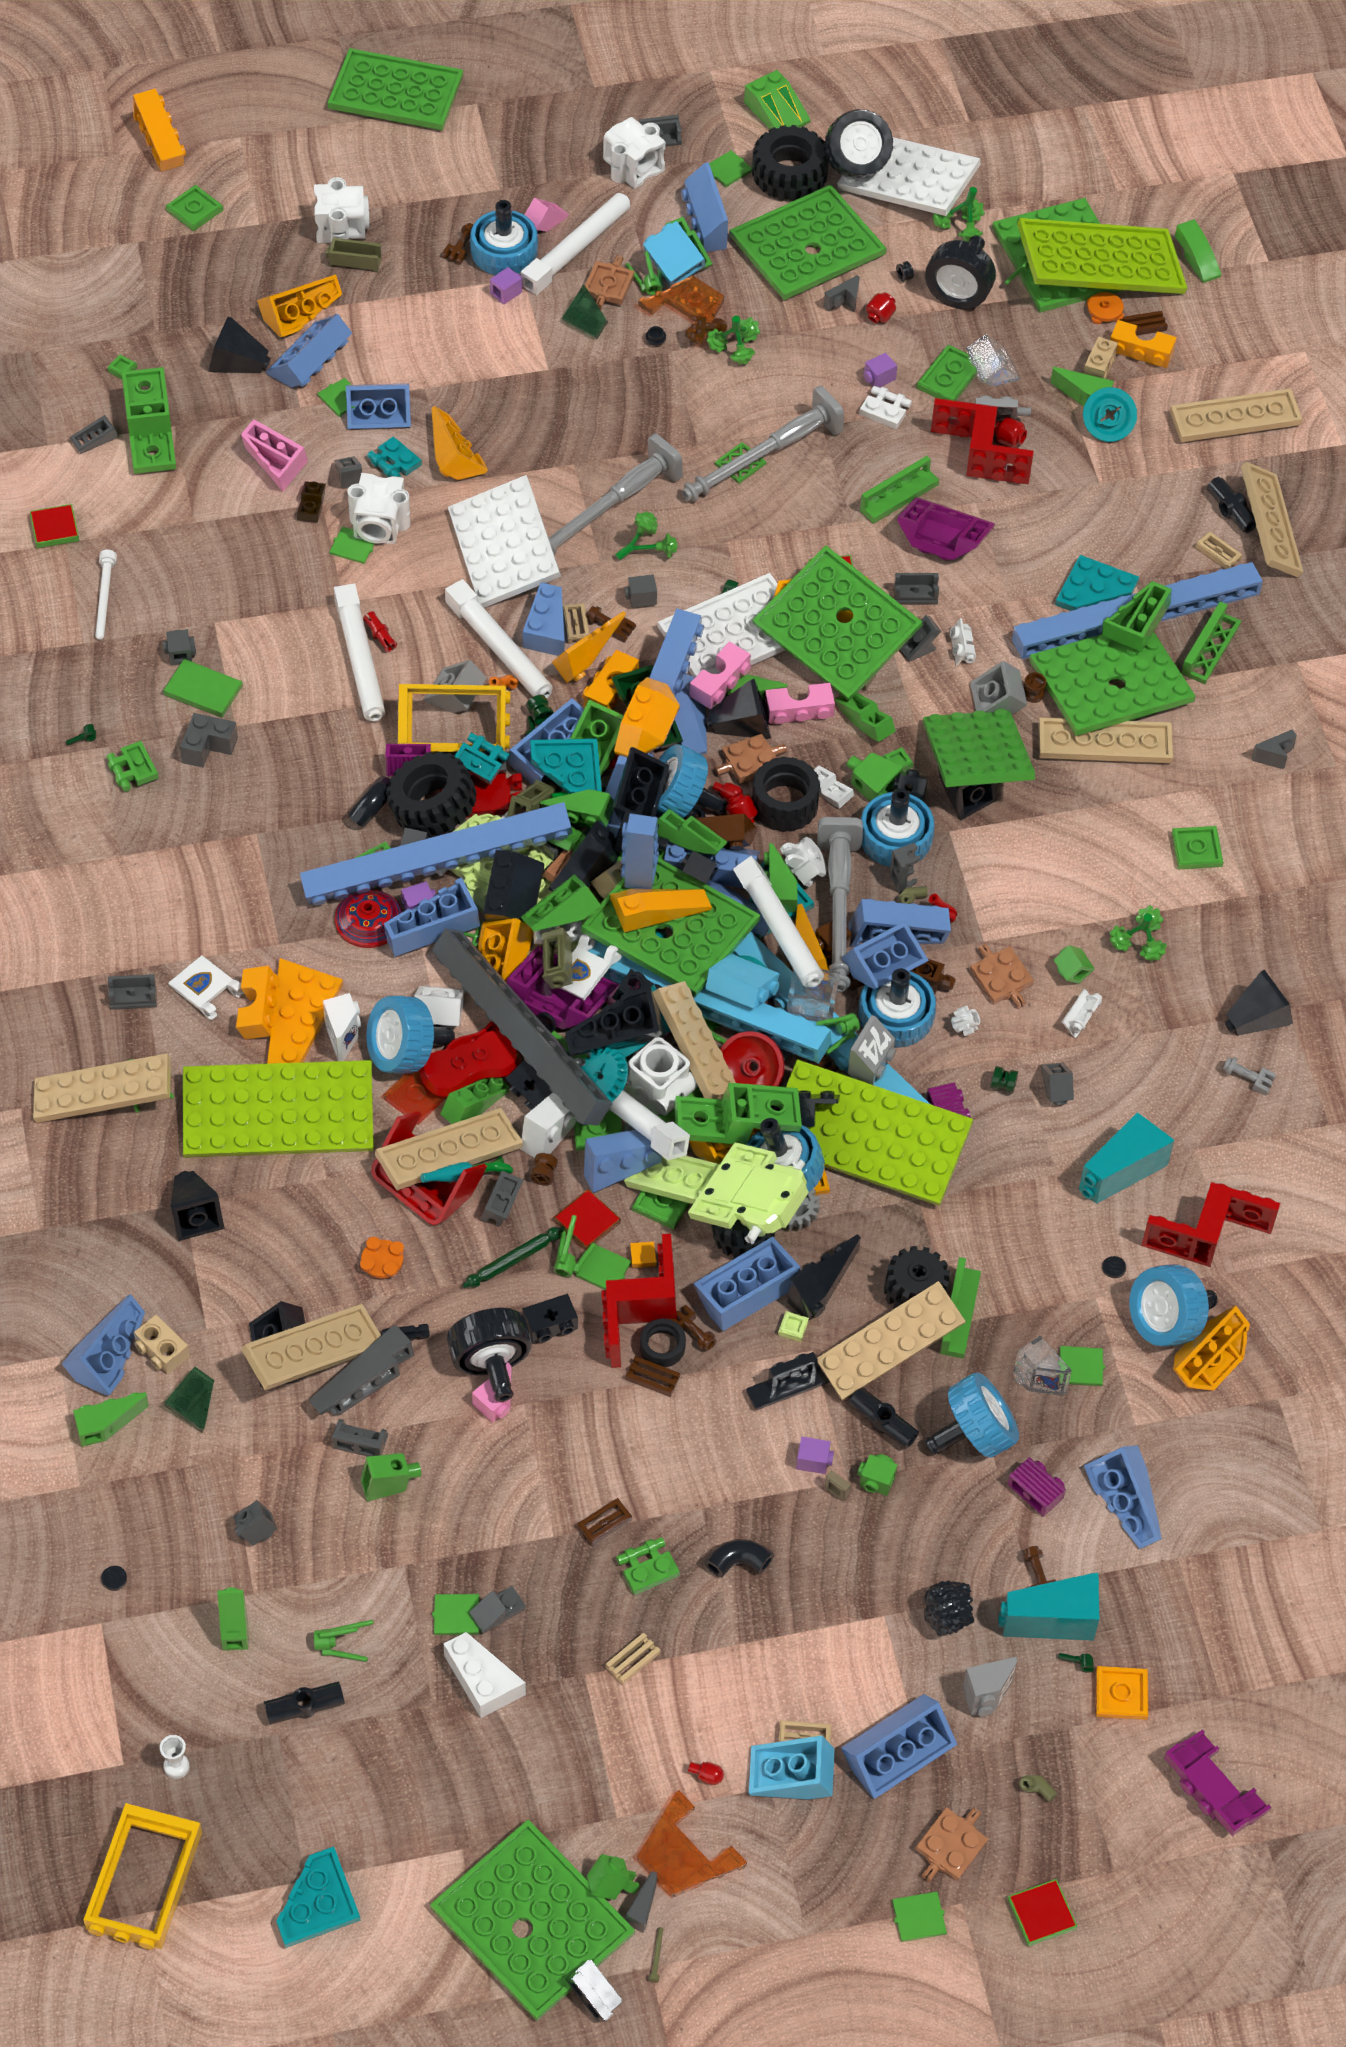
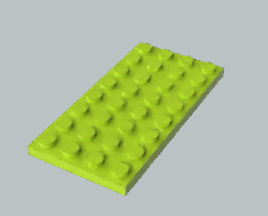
(1101, 256)
(277, 1108)
(884, 1134)

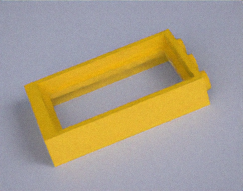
(405, 711)
(156, 1822)

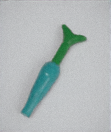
(452, 1172)

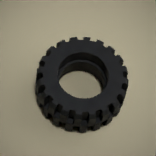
(789, 144)
(426, 775)

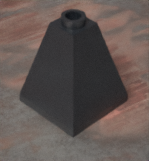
(238, 351)
(740, 713)
(970, 798)
(1259, 1008)
(194, 1206)

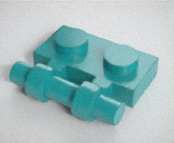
(398, 455)
(478, 763)

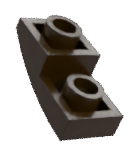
(311, 501)

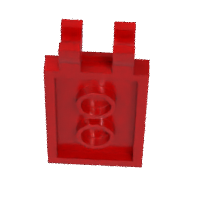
(495, 798)

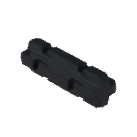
(412, 1332)

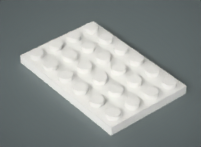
(917, 177)
(504, 541)
(730, 619)

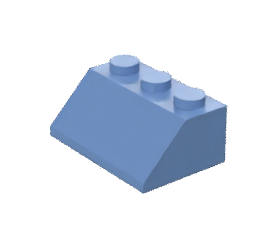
(378, 405)
(880, 956)

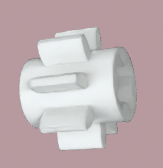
(965, 1020)

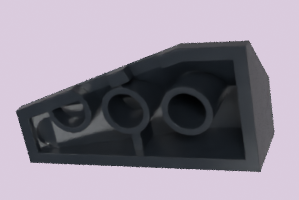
(589, 857)
(624, 1023)
(817, 1282)

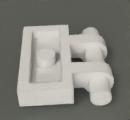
(884, 412)

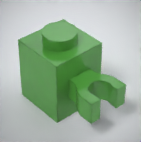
(611, 1876)

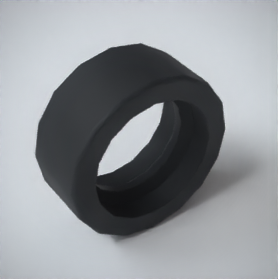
(662, 1326)

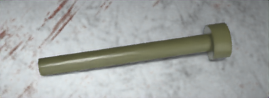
(654, 1978)

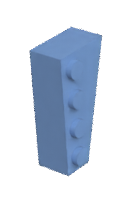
(557, 726)
(640, 851)
(874, 917)
(423, 925)

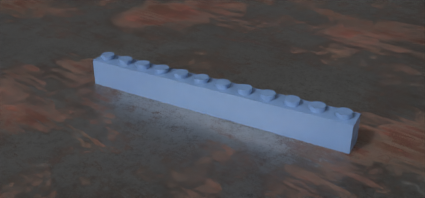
(1186, 598)
(669, 669)
(435, 854)

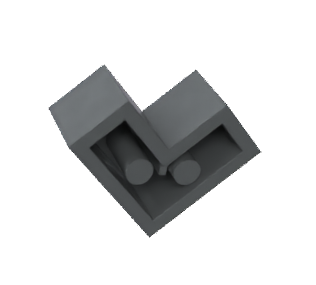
(207, 735)

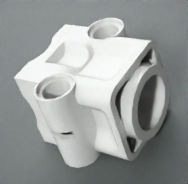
(634, 152)
(340, 211)
(378, 508)
(658, 1076)

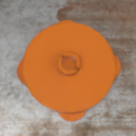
(1105, 307)
(382, 1258)

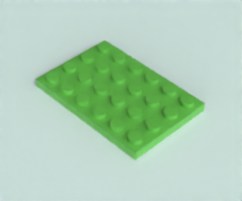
(395, 89)
(978, 748)

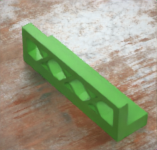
(900, 491)
(1205, 639)
(964, 1299)

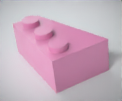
(274, 453)

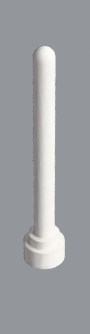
(108, 561)

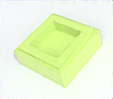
(793, 1326)

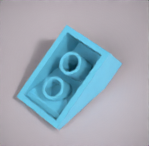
(792, 1769)

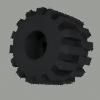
(734, 1240)
(913, 1273)

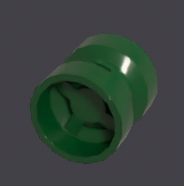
(539, 708)
(1009, 1082)

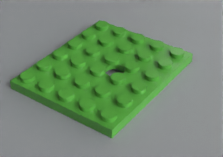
(817, 220)
(1047, 296)
(807, 627)
(1081, 674)
(696, 939)
(533, 1883)

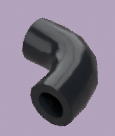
(370, 802)
(738, 1552)

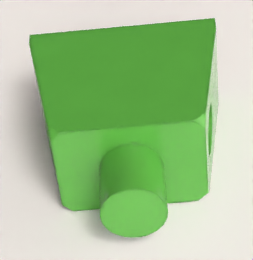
(873, 775)
(387, 1475)

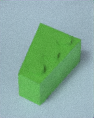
(1140, 617)

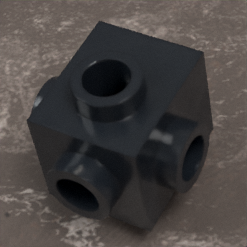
(912, 777)

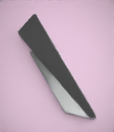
(365, 1374)

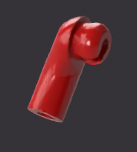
(935, 900)

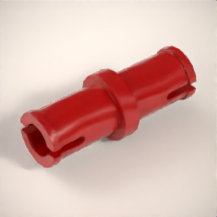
(380, 631)

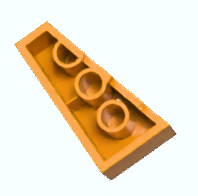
(158, 131)

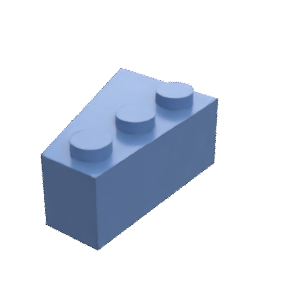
(545, 623)
(616, 1158)

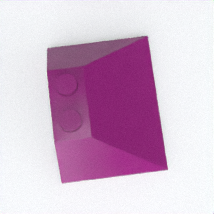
(942, 529)
(563, 1006)

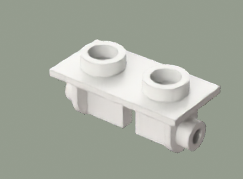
(960, 636)
(1081, 1012)

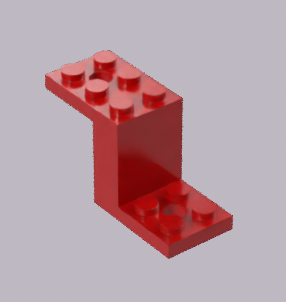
(978, 423)
(1219, 1206)
(638, 1300)

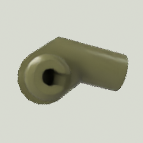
(911, 893)
(1037, 1784)

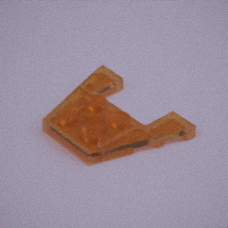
(689, 297)
(676, 1859)

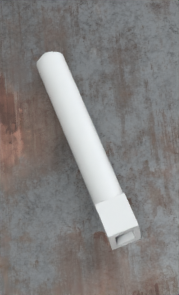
(540, 272)
(466, 605)
(355, 635)
(760, 889)
(665, 1137)

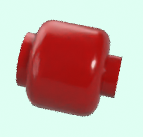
(881, 308)
(1011, 432)
(741, 805)

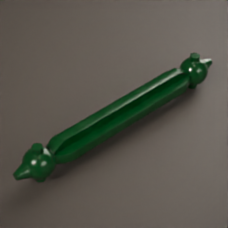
(513, 1257)

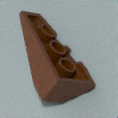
(735, 829)

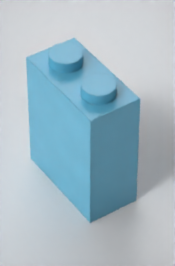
(674, 253)
(742, 981)

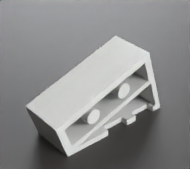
(546, 1126)
(482, 1675)

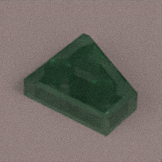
(585, 314)
(192, 1399)

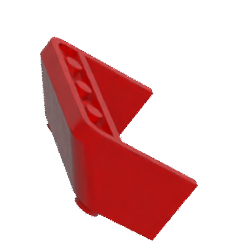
(434, 1199)

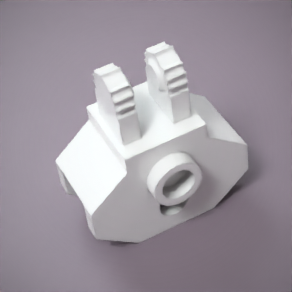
(804, 860)

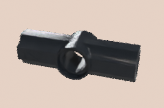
(1232, 504)
(894, 1427)
(319, 1697)

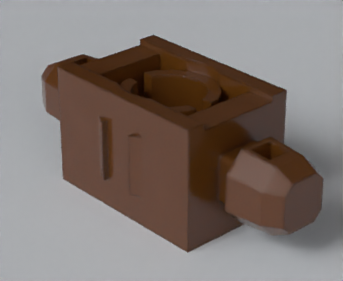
(935, 975)

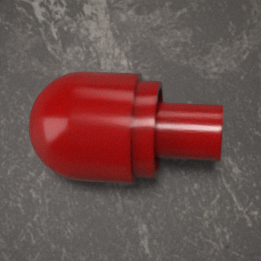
(727, 790)
(708, 1772)

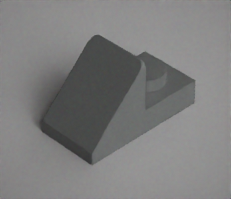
(843, 293)
(349, 471)
(921, 642)
(1274, 750)
(496, 1609)

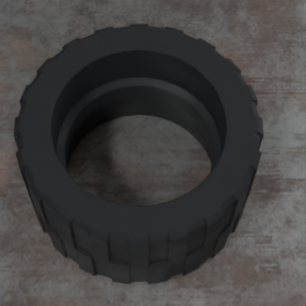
(789, 773)

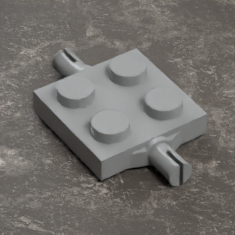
(1006, 406)

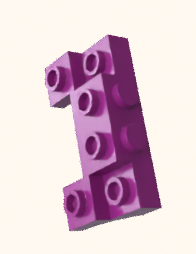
(1211, 1787)

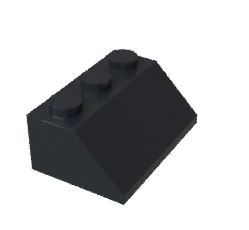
(640, 785)
(512, 886)
(275, 1320)

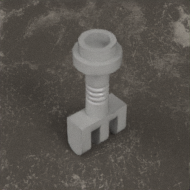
(1262, 1081)

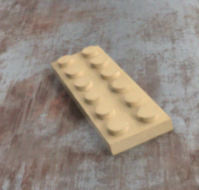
(1236, 415)
(1271, 519)
(1120, 742)
(694, 1039)
(102, 1088)
(463, 1141)
(890, 1340)
(311, 1346)

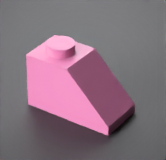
(545, 214)
(485, 1402)

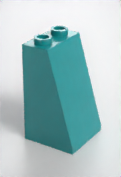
(1125, 1159)
(1053, 1610)

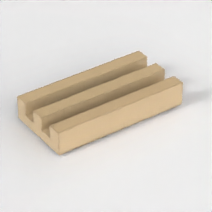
(1216, 552)
(577, 636)
(648, 1644)
(806, 1726)

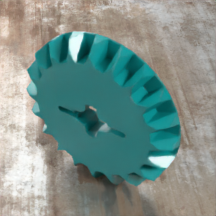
(1110, 399)
(613, 1067)

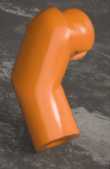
(507, 680)

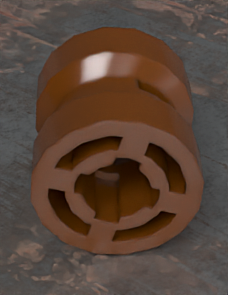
(1034, 687)
(543, 1170)

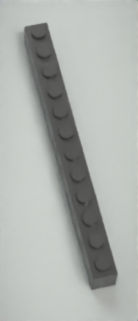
(522, 1027)

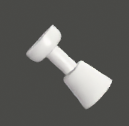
(176, 1763)

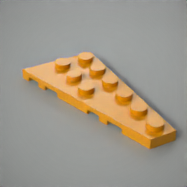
(299, 1010)

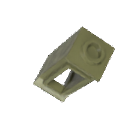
(354, 254)
(530, 797)
(562, 974)

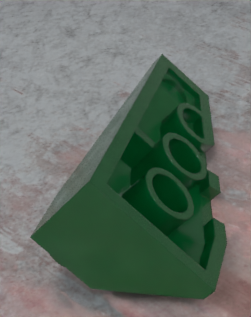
(625, 687)

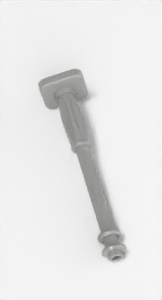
(824, 412)
(661, 459)
(839, 837)

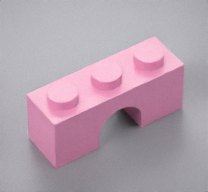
(711, 688)
(782, 708)

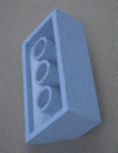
(706, 209)
(310, 351)
(725, 857)
(747, 1283)
(899, 1745)

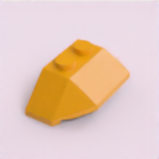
(647, 718)
(1214, 1352)

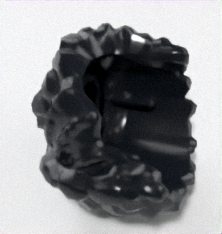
(948, 1607)

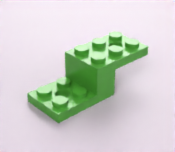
(148, 420)
(737, 1113)

